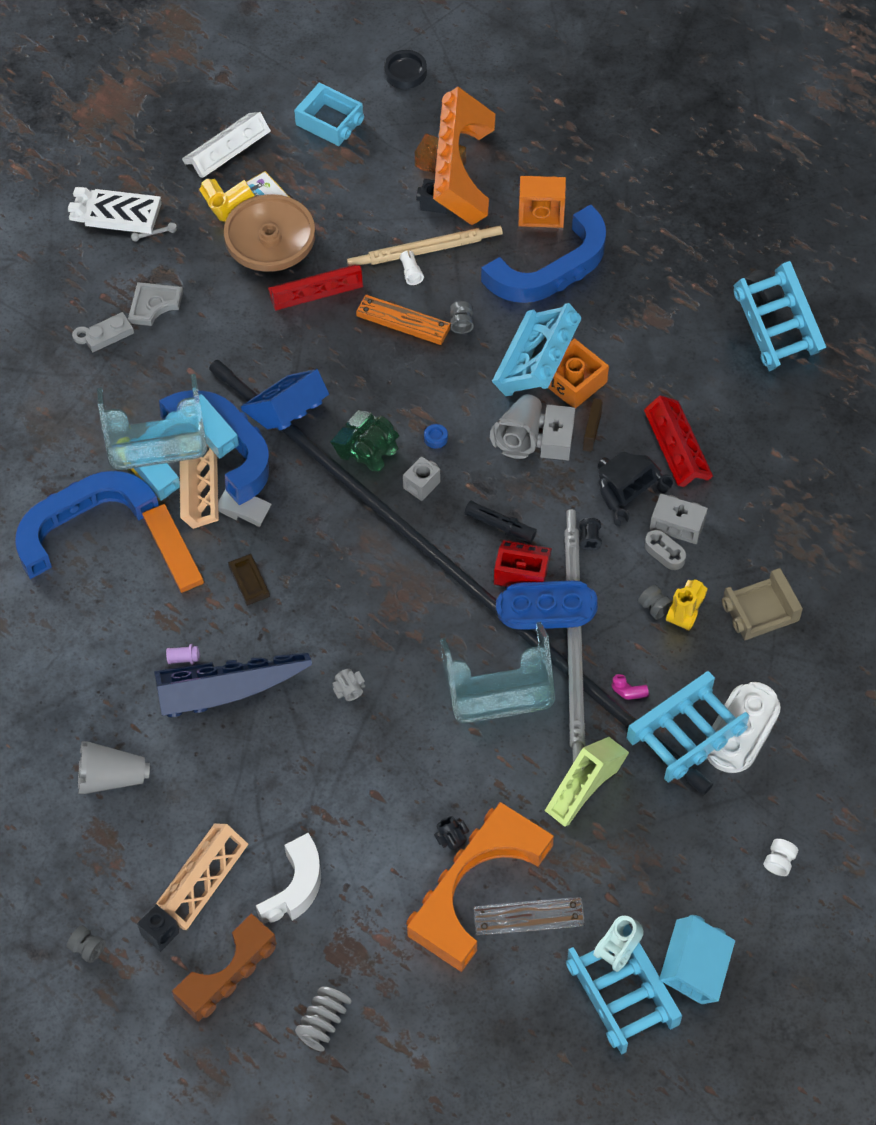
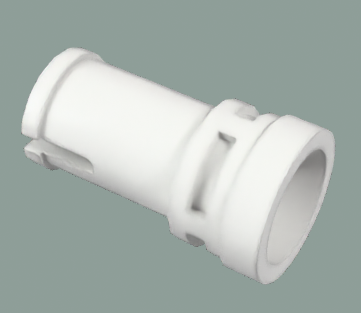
(412, 271)

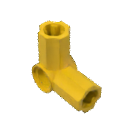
(221, 202)
(686, 604)

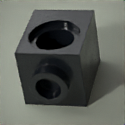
(425, 196)
(158, 927)

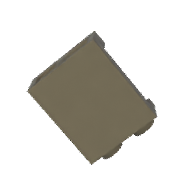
(762, 606)

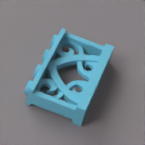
(558, 328)

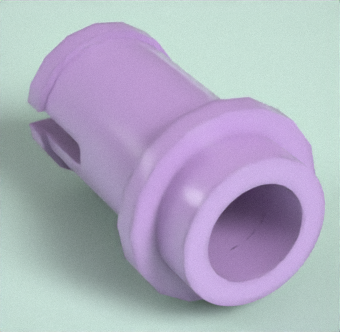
(183, 654)

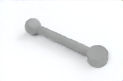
(171, 228)

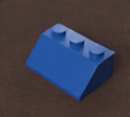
(287, 400)

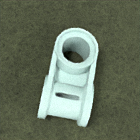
(618, 944)

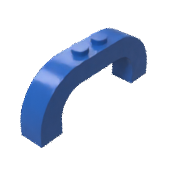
(559, 274)
(253, 474)
(72, 502)

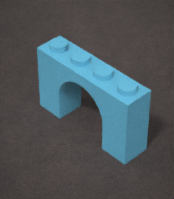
(219, 438)

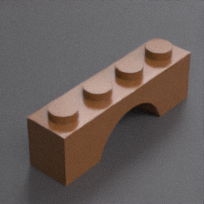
(201, 992)

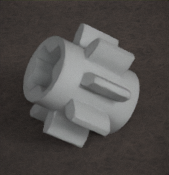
(348, 684)

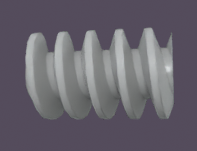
(320, 1016)

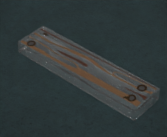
(528, 916)

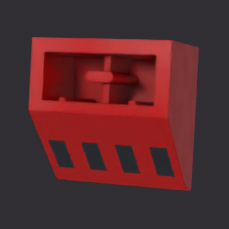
(521, 563)

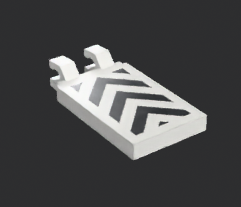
(115, 210)

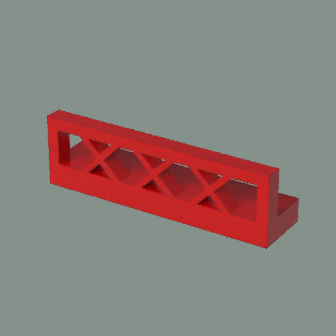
(316, 287)
(677, 441)

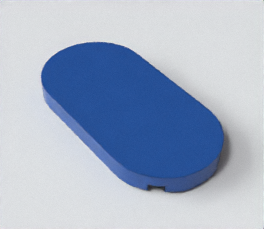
(551, 603)

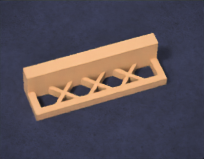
(191, 487)
(193, 869)

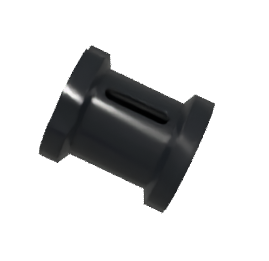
(590, 534)

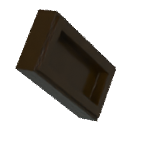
(592, 425)
(249, 579)

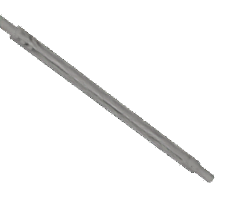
(574, 634)

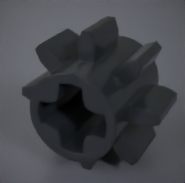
(451, 832)

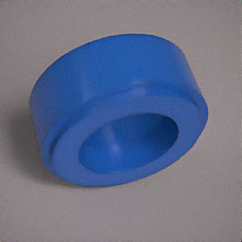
(435, 436)

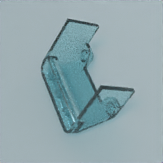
(154, 441)
(501, 692)

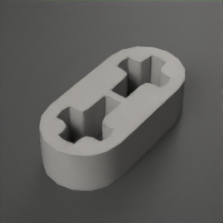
(665, 549)

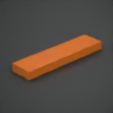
(173, 548)

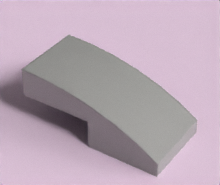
(251, 511)

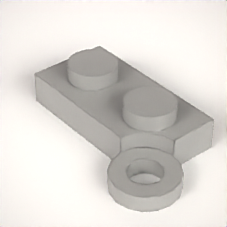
(104, 332)

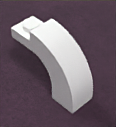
(304, 886)

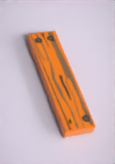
(403, 319)

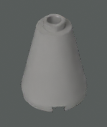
(518, 428)
(109, 768)

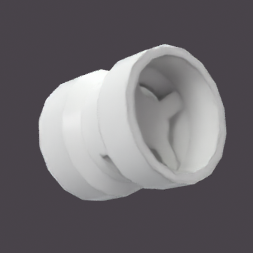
(781, 856)

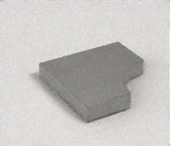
(152, 301)

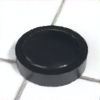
(405, 69)

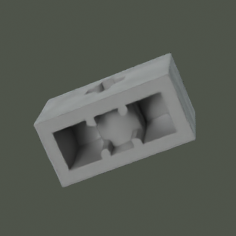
(557, 432)
(678, 518)

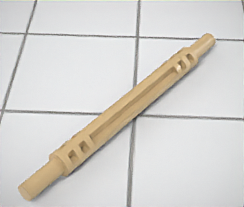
(425, 246)

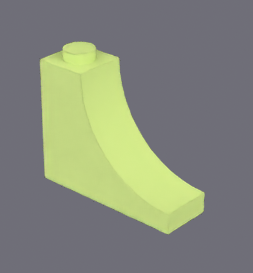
(599, 763)

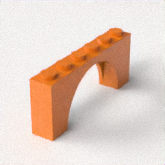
(452, 184)
(501, 836)

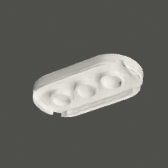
(764, 708)

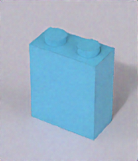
(697, 959)

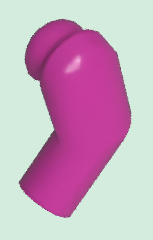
(627, 691)

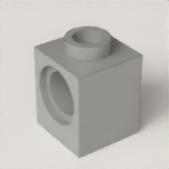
(419, 486)

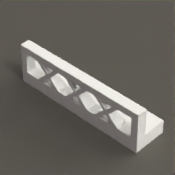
(227, 143)

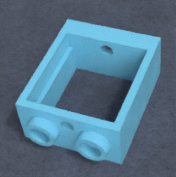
(315, 101)

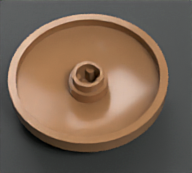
(269, 232)

